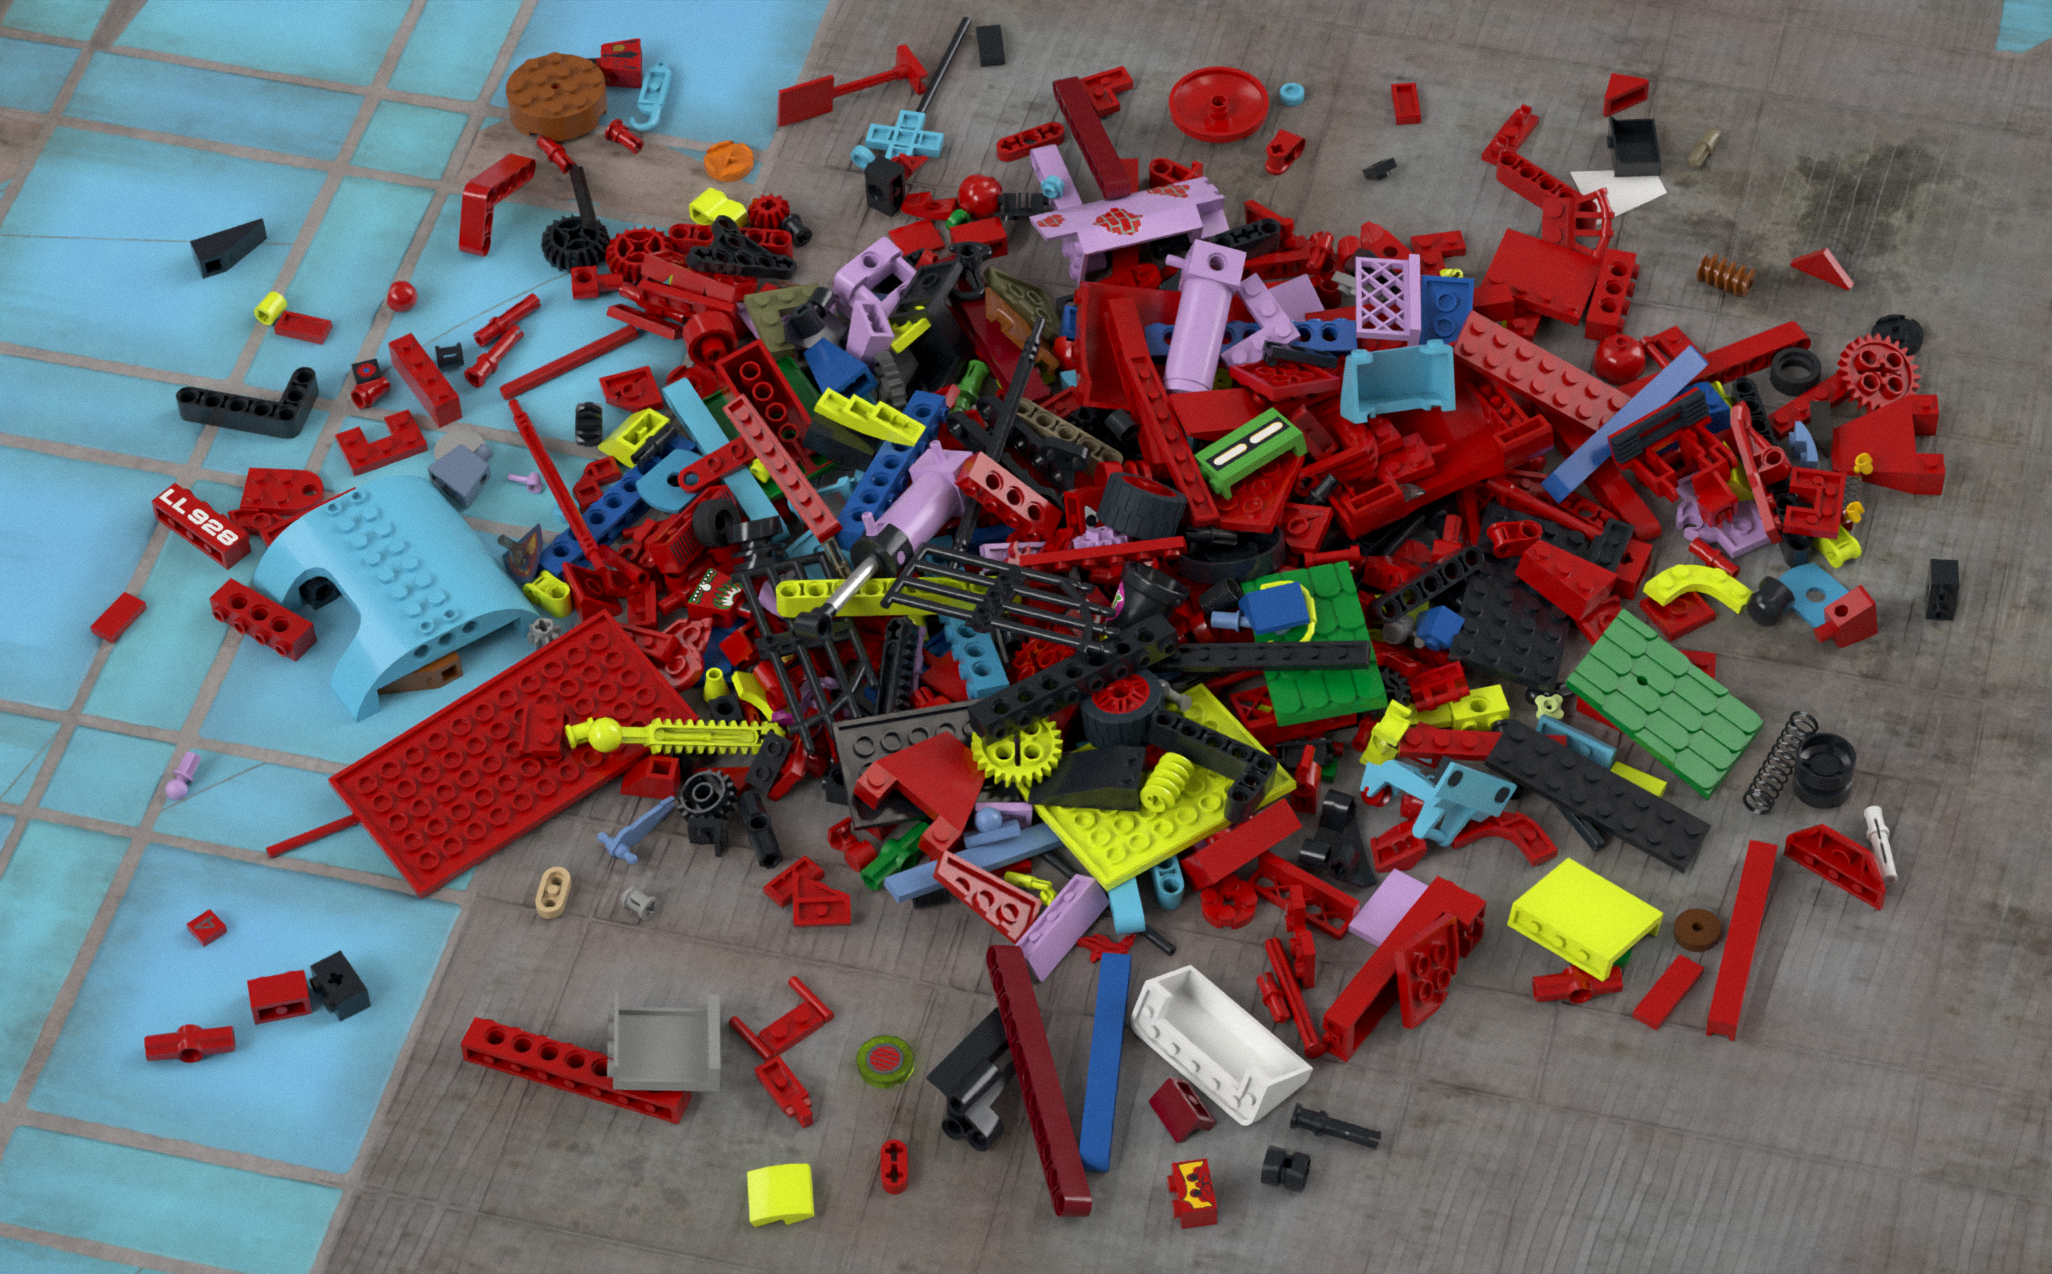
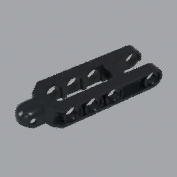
(976, 439)

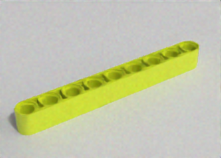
(804, 595)

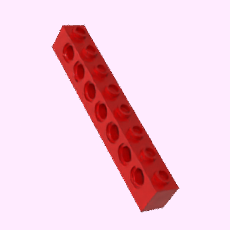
(563, 1068)

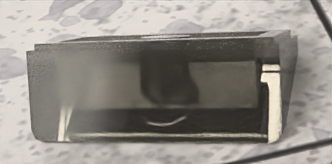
(1822, 426)

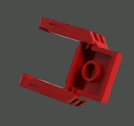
(1361, 448)

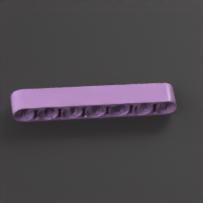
(1048, 162)

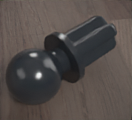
(1560, 689)

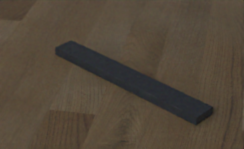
(1266, 657)

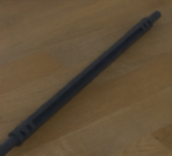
(1000, 432)

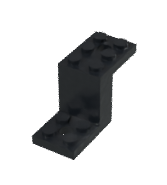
(944, 345)

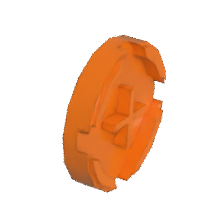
(728, 161)

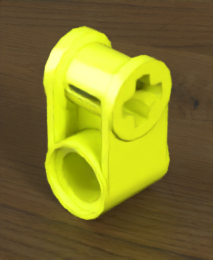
(1838, 550)
(550, 594)

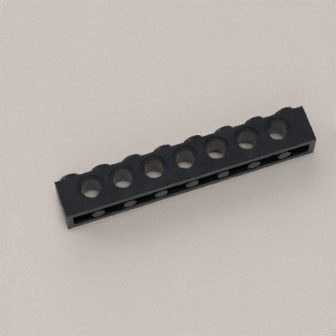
(1072, 680)

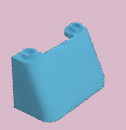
(1398, 380)

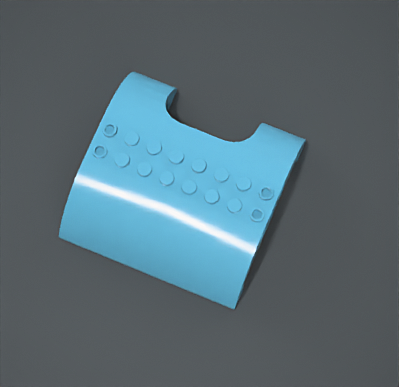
(407, 573)

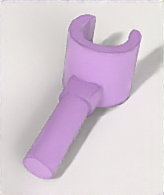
(532, 482)

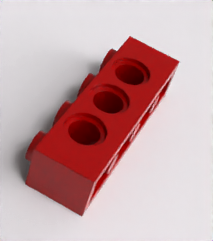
(1611, 294)
(1008, 498)
(263, 620)

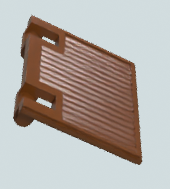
(1017, 328)

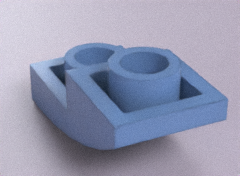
(1803, 446)

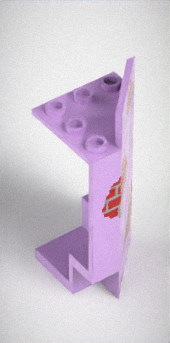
(1134, 219)

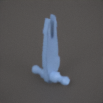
(636, 832)

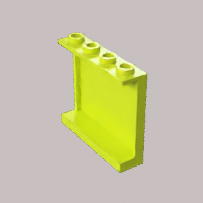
(1583, 918)

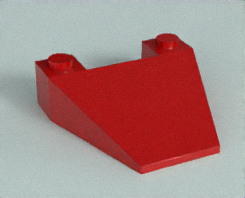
(1890, 441)
(937, 779)

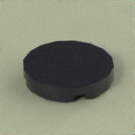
(1901, 329)

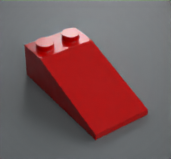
(1217, 412)

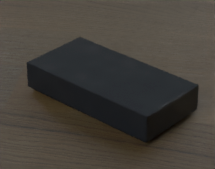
(990, 45)

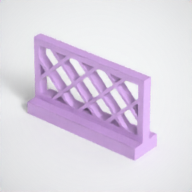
(1410, 294)

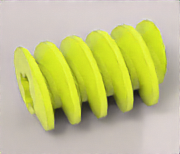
(1166, 782)

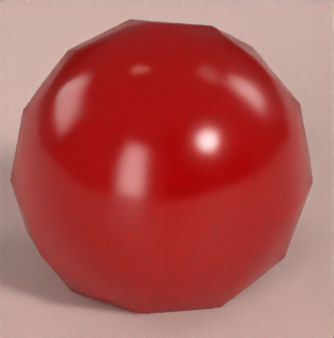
(402, 296)

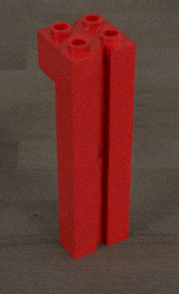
(1375, 985)

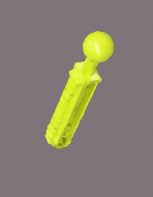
(607, 735)

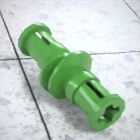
(971, 385)

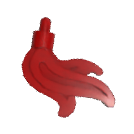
(1100, 943)

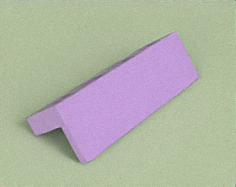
(1062, 924)

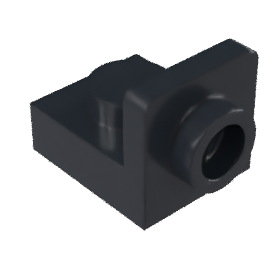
(693, 761)
(708, 831)

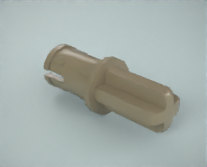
(1704, 147)

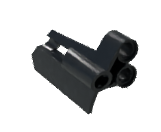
(974, 1083)

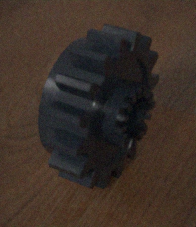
(707, 796)

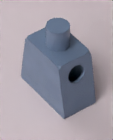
(462, 473)

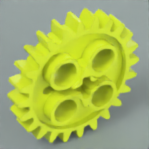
(1043, 745)

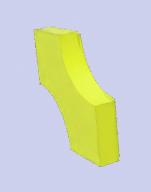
(751, 691)

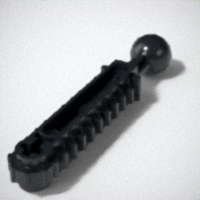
(896, 666)

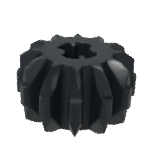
(588, 424)

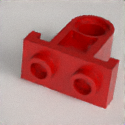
(1167, 172)

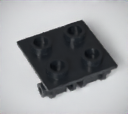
(1010, 212)

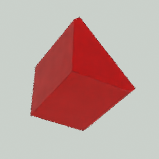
(588, 592)

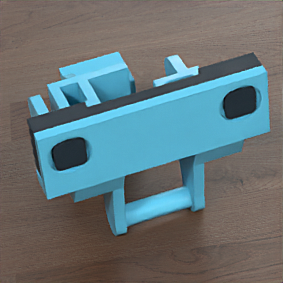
(1454, 789)

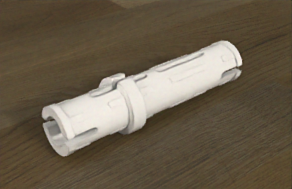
(1875, 821)

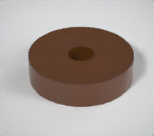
(1697, 940)

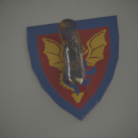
(522, 556)

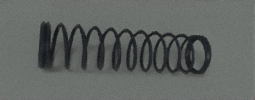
(1758, 792)

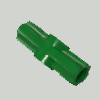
(894, 857)

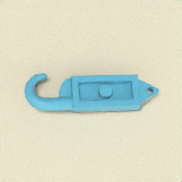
(653, 95)

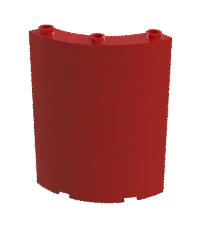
(1095, 363)

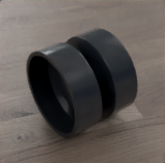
(1824, 770)

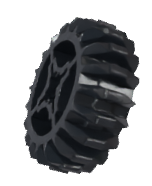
(570, 245)

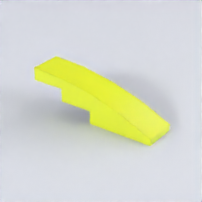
(877, 421)

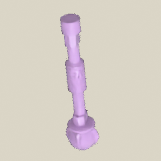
(918, 661)

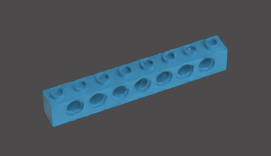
(974, 651)

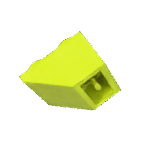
(632, 435)

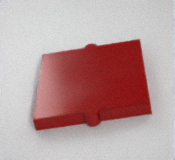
(917, 236)

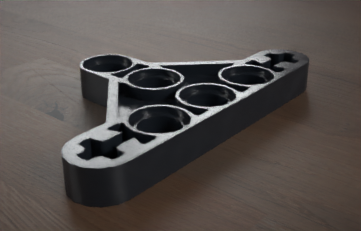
(744, 251)

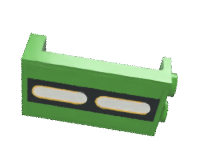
(1248, 450)

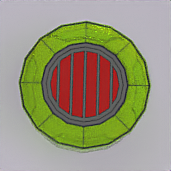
(885, 1061)

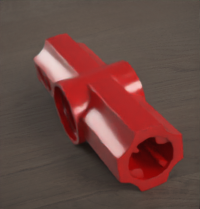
(1575, 985)
(189, 1043)

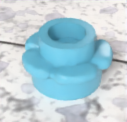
(1053, 187)

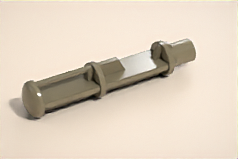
(841, 567)

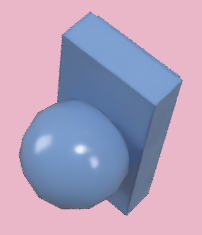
(990, 828)

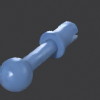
(1235, 621)

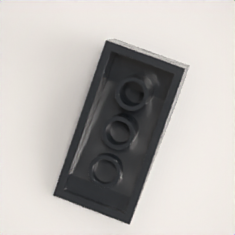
(1095, 780)

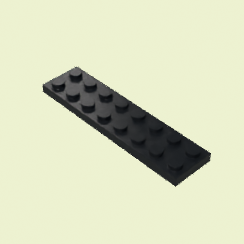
(1598, 795)

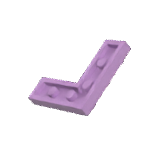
(1269, 316)

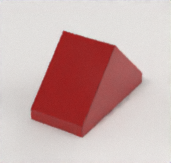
(1624, 93)

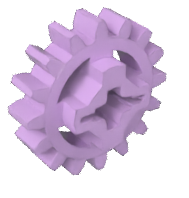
(1100, 536)

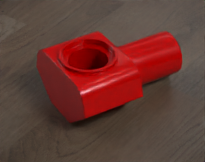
(588, 284)

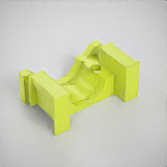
(1387, 732)

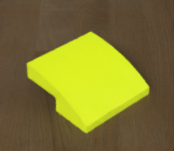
(780, 1194)

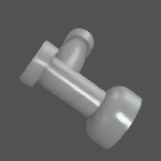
(1182, 701)

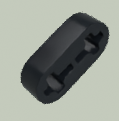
(1065, 453)

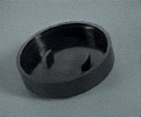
(1250, 559)

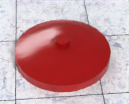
(1218, 104)

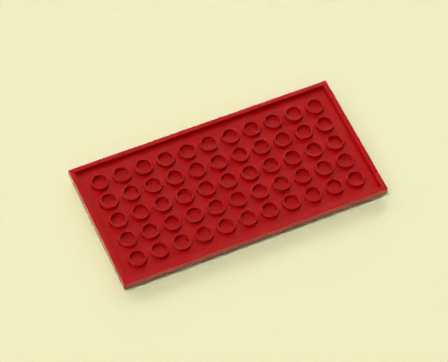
(457, 779)

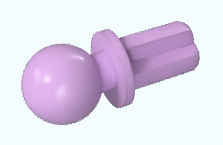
(177, 788)

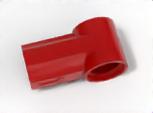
(696, 568)
(768, 680)

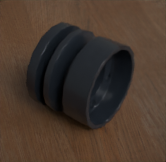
(756, 542)

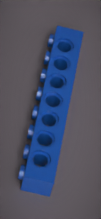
(1235, 331)
(889, 470)
(608, 516)

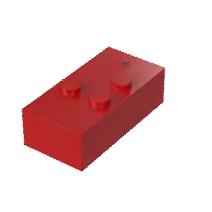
(1238, 845)

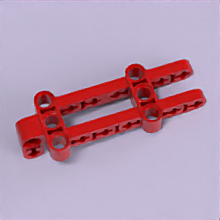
(1325, 288)

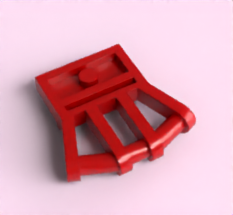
(1561, 217)

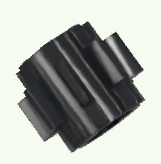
(1087, 420)

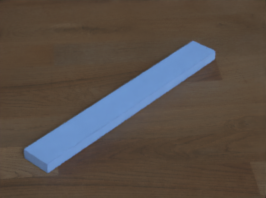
(988, 857)

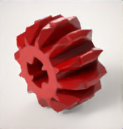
(768, 212)

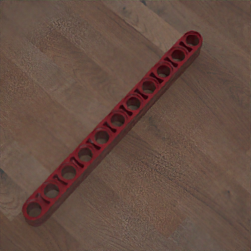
(1038, 1081)

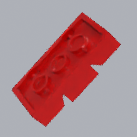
(719, 286)

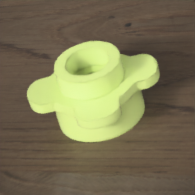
(1554, 701)

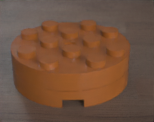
(556, 96)

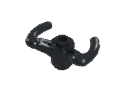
(971, 256)

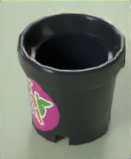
(1145, 593)

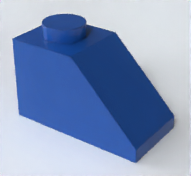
(1438, 627)

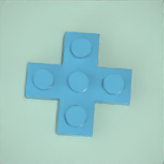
(905, 137)

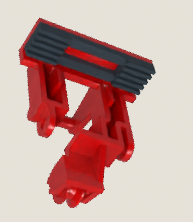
(1680, 421)

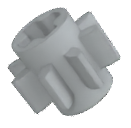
(543, 632)

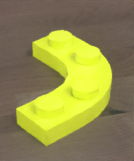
(1698, 578)

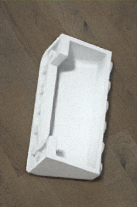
(1217, 1044)

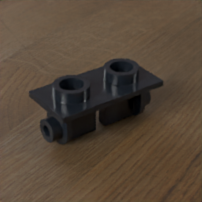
(1292, 751)
(768, 761)

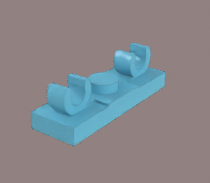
(1579, 741)

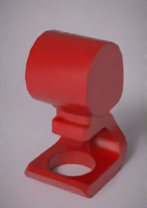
(856, 853)

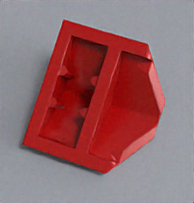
(1397, 848)

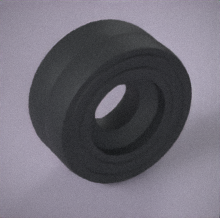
(704, 521)

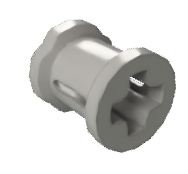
(639, 902)

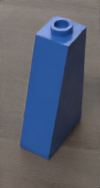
(839, 370)

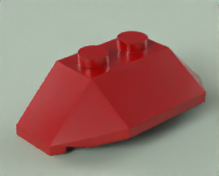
(1839, 862)

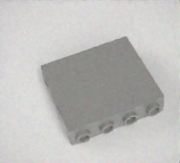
(664, 1047)

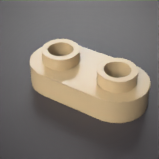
(553, 895)

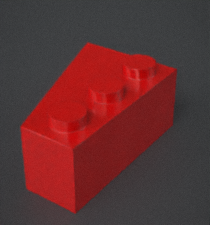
(1565, 579)

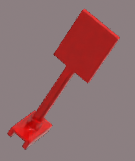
(817, 96)
(943, 672)

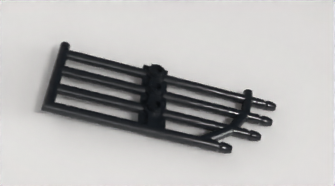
(999, 599)
(775, 646)

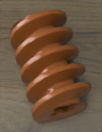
(1725, 276)

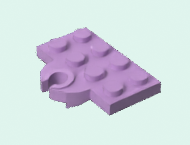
(1737, 538)

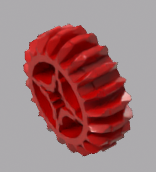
(635, 246)

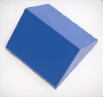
(1275, 608)

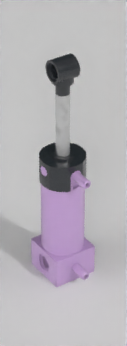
(897, 534)

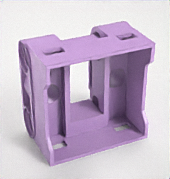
(868, 270)

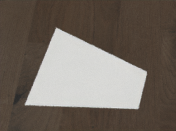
(1623, 192)

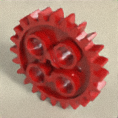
(1877, 372)
(1038, 656)

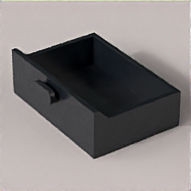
(1634, 147)
(840, 443)

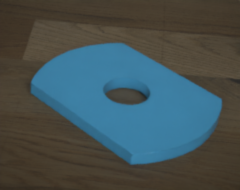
(656, 490)
(1812, 578)

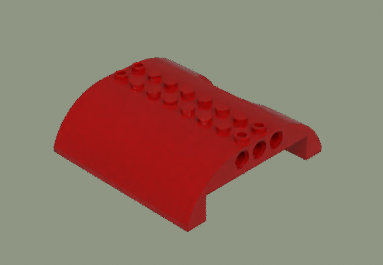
(1481, 438)

